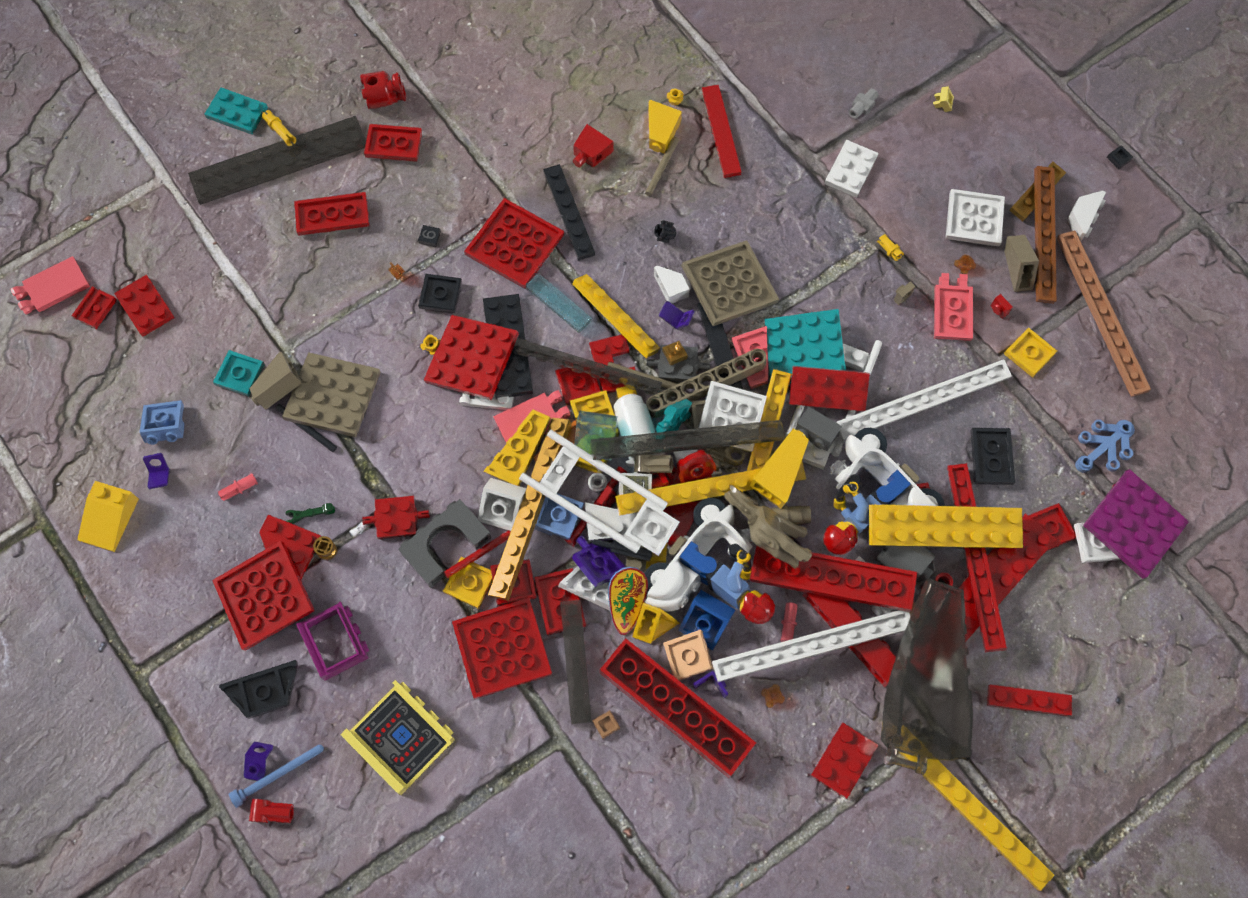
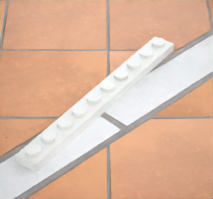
(925, 399)
(810, 645)

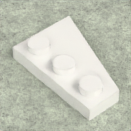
(610, 518)
(580, 585)

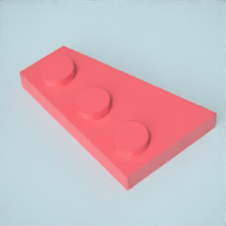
(748, 342)

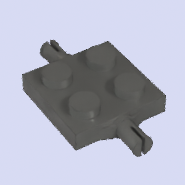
(680, 371)

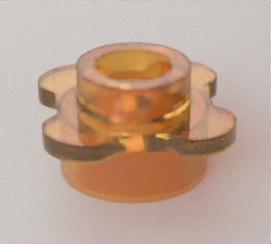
(965, 259)
(397, 271)
(766, 693)

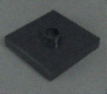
(440, 293)

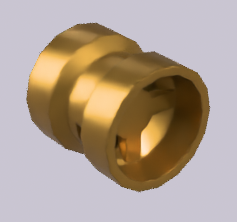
(328, 550)

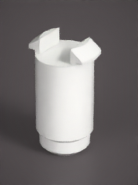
(633, 419)

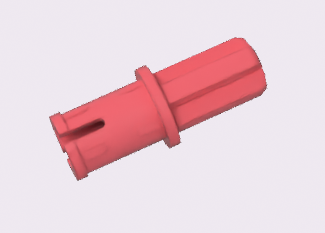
(237, 487)
(789, 622)

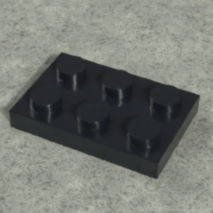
(992, 456)

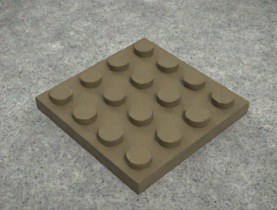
(730, 283)
(332, 394)

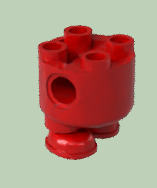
(381, 90)

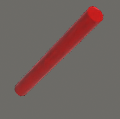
(477, 554)

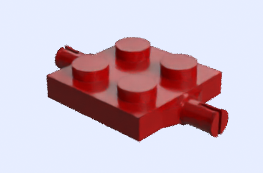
(395, 517)

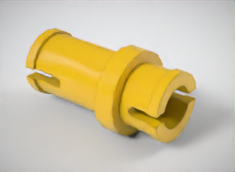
(893, 250)

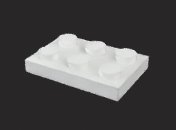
(851, 168)

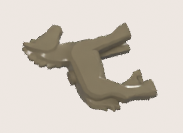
(768, 529)

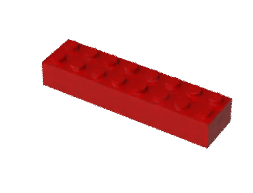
(677, 708)

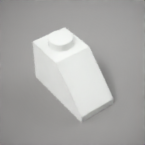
(672, 284)

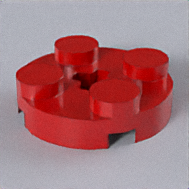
(699, 460)

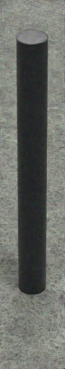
(312, 432)

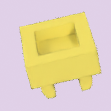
(945, 99)

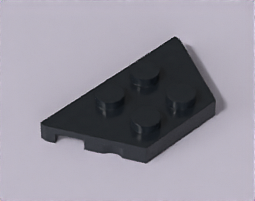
(262, 690)

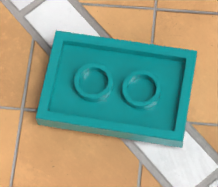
(236, 110)

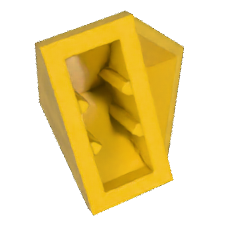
(652, 623)

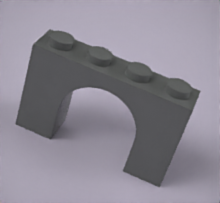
(455, 518)

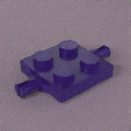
(596, 562)

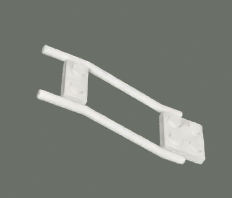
(855, 359)
(650, 526)

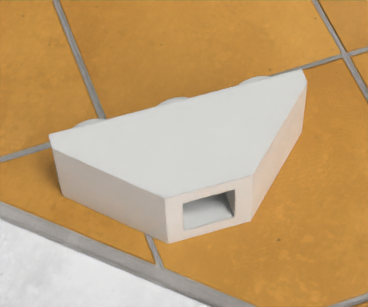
(1085, 213)

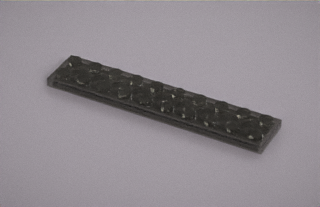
(277, 160)

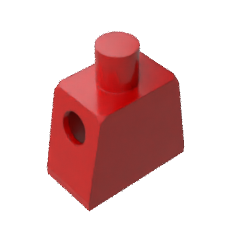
(591, 147)

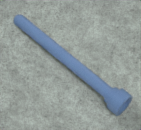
(239, 796)

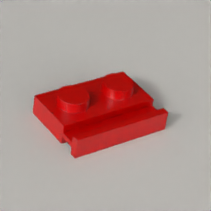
(94, 307)

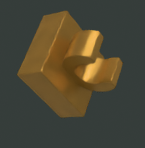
(674, 353)

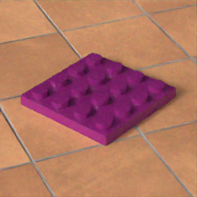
(1136, 523)

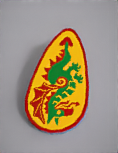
(626, 596)

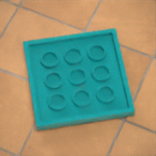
(805, 341)

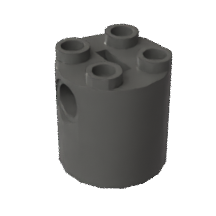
(909, 558)

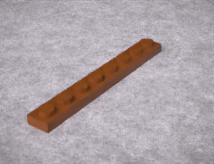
(1045, 234)

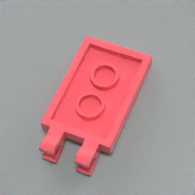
(51, 286)
(953, 309)
(512, 418)

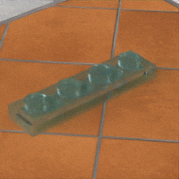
(558, 303)

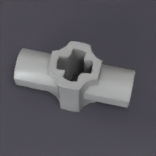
(863, 103)

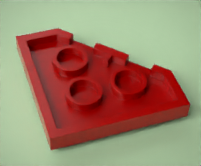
(296, 539)

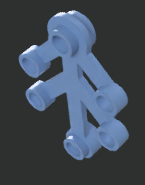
(1107, 443)

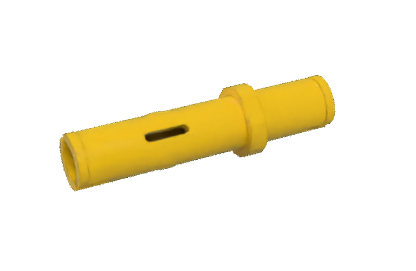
(276, 125)

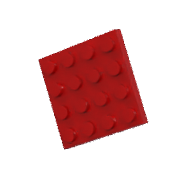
(514, 243)
(471, 357)
(263, 595)
(501, 648)

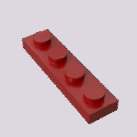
(1029, 700)

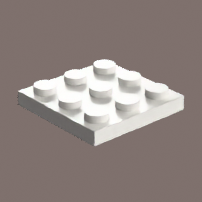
(975, 217)
(731, 406)

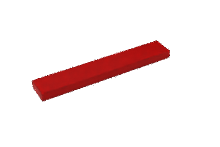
(721, 131)

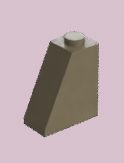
(1021, 262)
(275, 382)

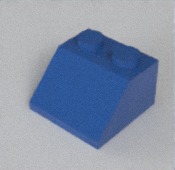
(709, 616)

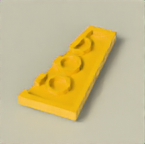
(519, 449)

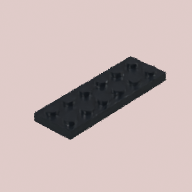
(507, 313)

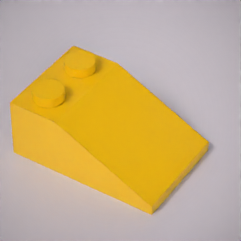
(106, 515)

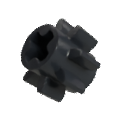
(665, 231)

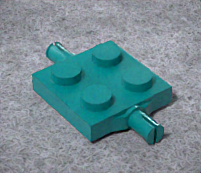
(675, 416)

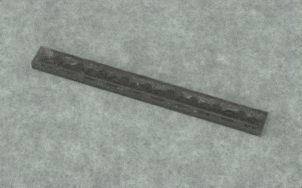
(686, 439)

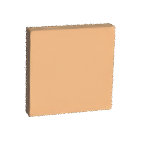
(688, 655)

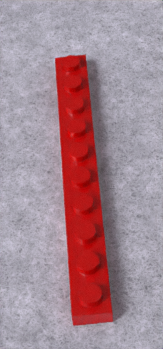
(978, 567)

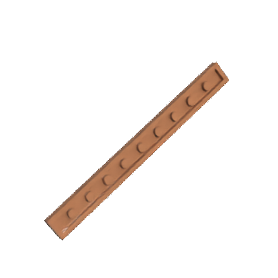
(1103, 314)

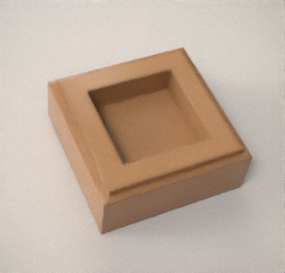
(606, 724)

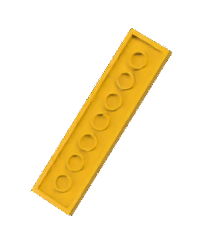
(945, 526)

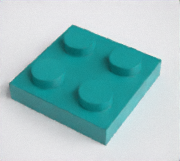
(238, 372)

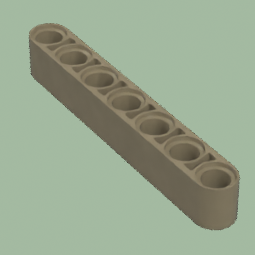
(713, 374)

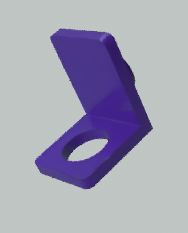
(675, 316)
(157, 474)
(720, 685)
(256, 761)

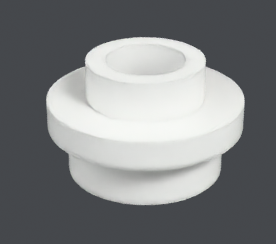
(597, 477)

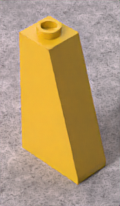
(780, 471)

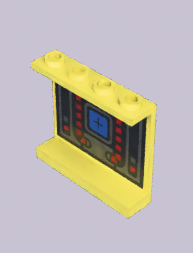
(399, 737)

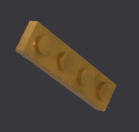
(1026, 202)

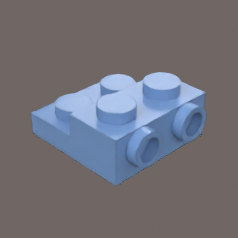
(162, 422)
(556, 519)

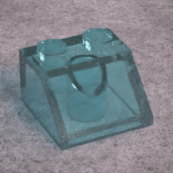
(594, 426)

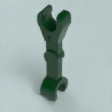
(326, 509)

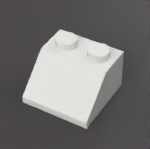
(500, 503)

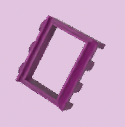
(353, 632)

